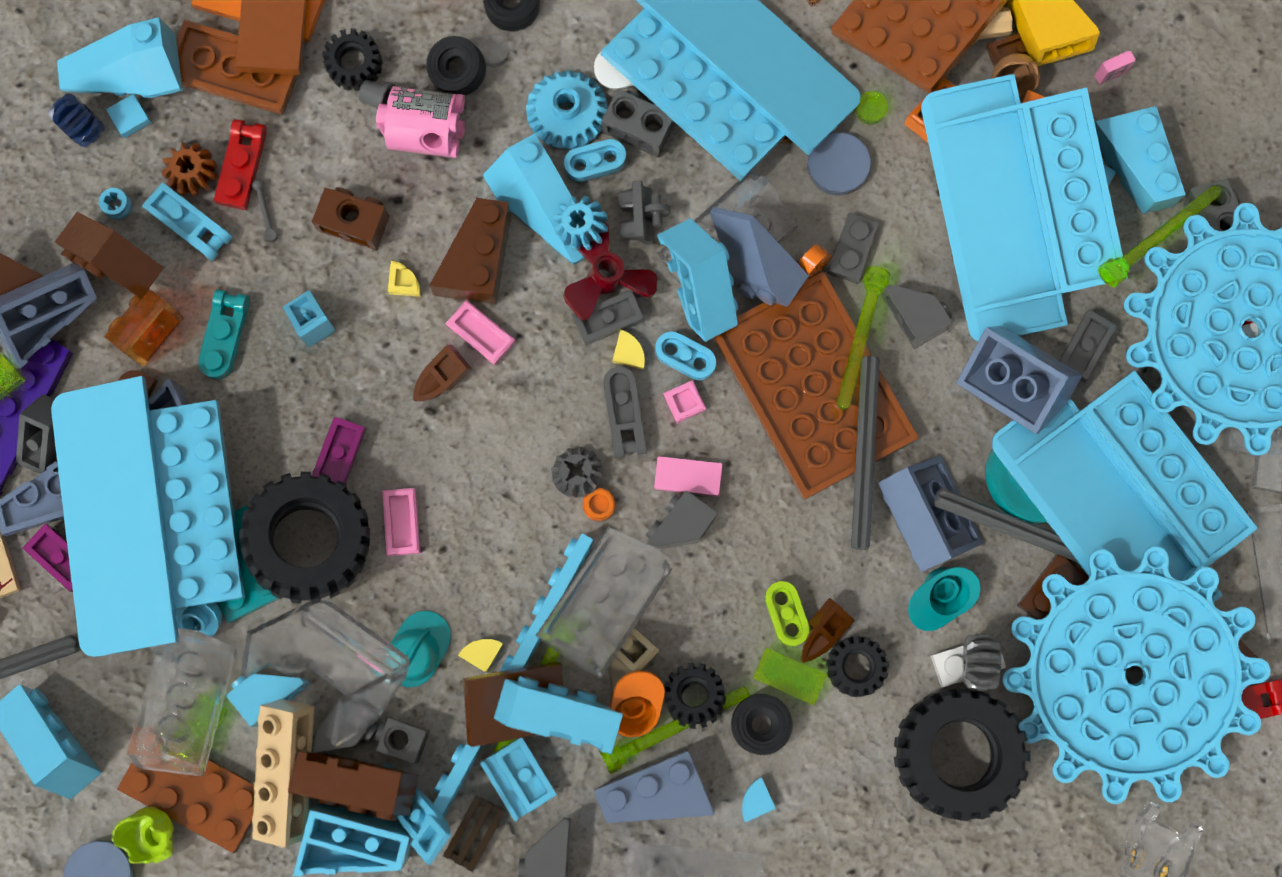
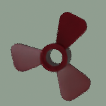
(585, 293)

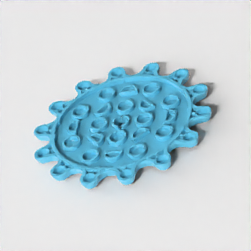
(1198, 332)
(1186, 687)

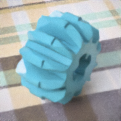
(584, 211)

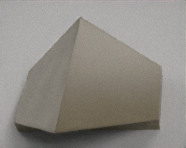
(632, 657)

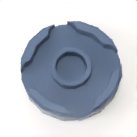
(839, 164)
(99, 860)

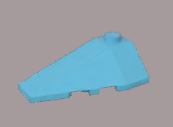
(129, 61)

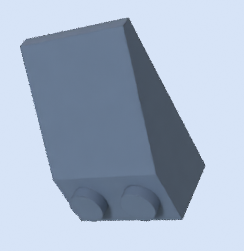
(757, 259)

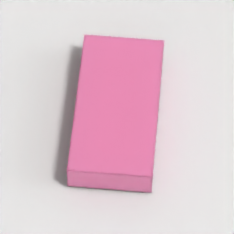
(480, 332)
(688, 475)
(401, 522)

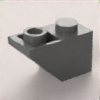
(684, 524)

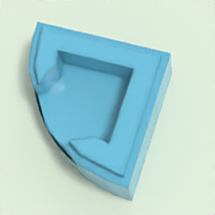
(756, 801)

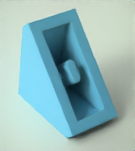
(308, 319)

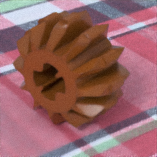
(182, 161)

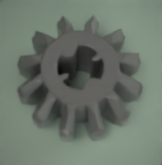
(981, 662)

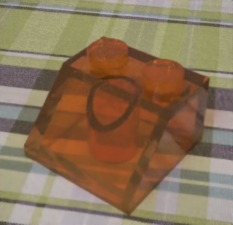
(144, 327)

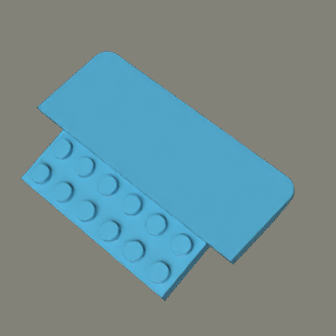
(732, 77)
(1020, 200)
(1124, 483)
(143, 513)

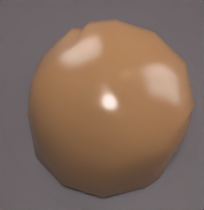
(1023, 67)

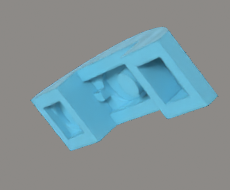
(425, 827)

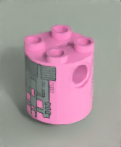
(422, 121)

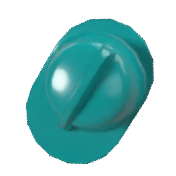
(943, 597)
(424, 641)

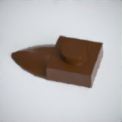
(441, 374)
(828, 626)

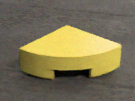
(402, 281)
(629, 351)
(481, 653)

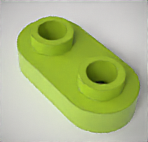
(788, 613)

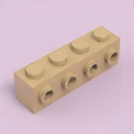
(282, 731)

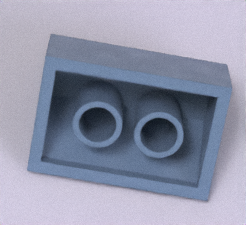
(1018, 378)
(928, 530)

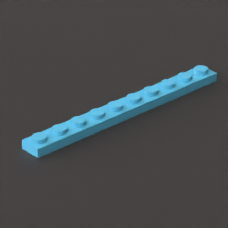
(560, 580)

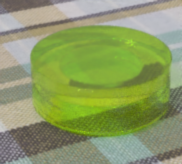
(871, 108)

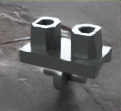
(646, 210)

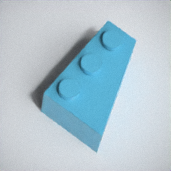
(1142, 157)
(44, 743)

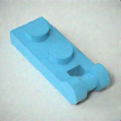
(186, 221)

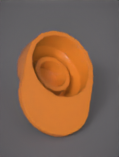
(640, 700)

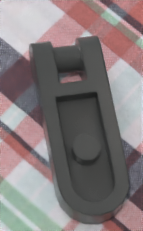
(624, 411)

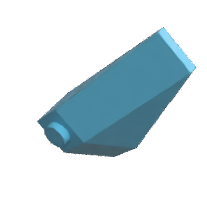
(533, 189)

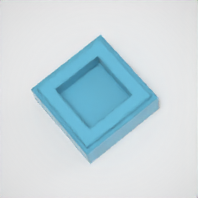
(128, 116)

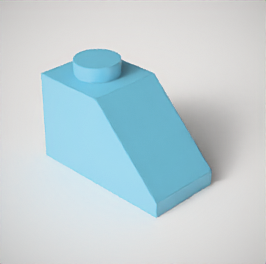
(261, 689)

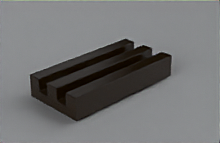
(460, 859)

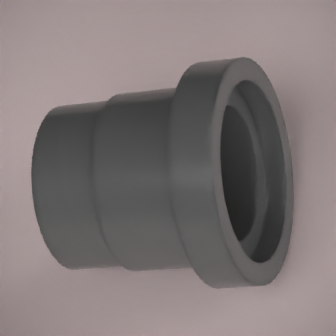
(374, 93)

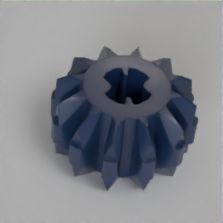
(76, 120)

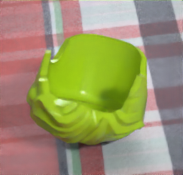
(145, 836)

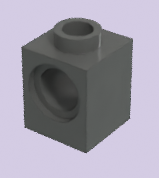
(416, 740)

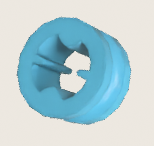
(109, 195)

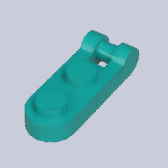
(223, 334)

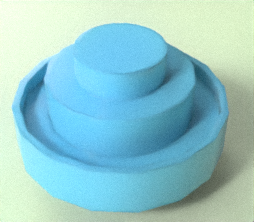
(200, 618)

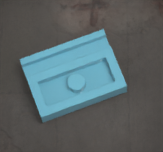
(518, 778)

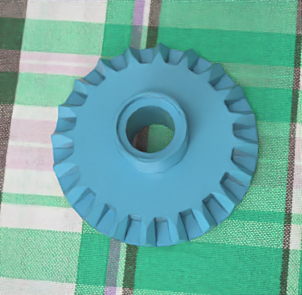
(566, 127)

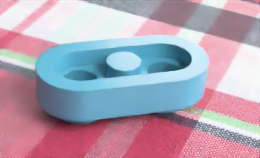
(593, 157)
(687, 353)

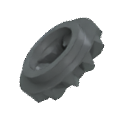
(577, 486)

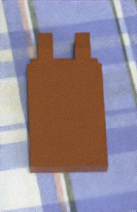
(271, 36)

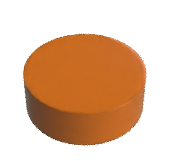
(599, 505)

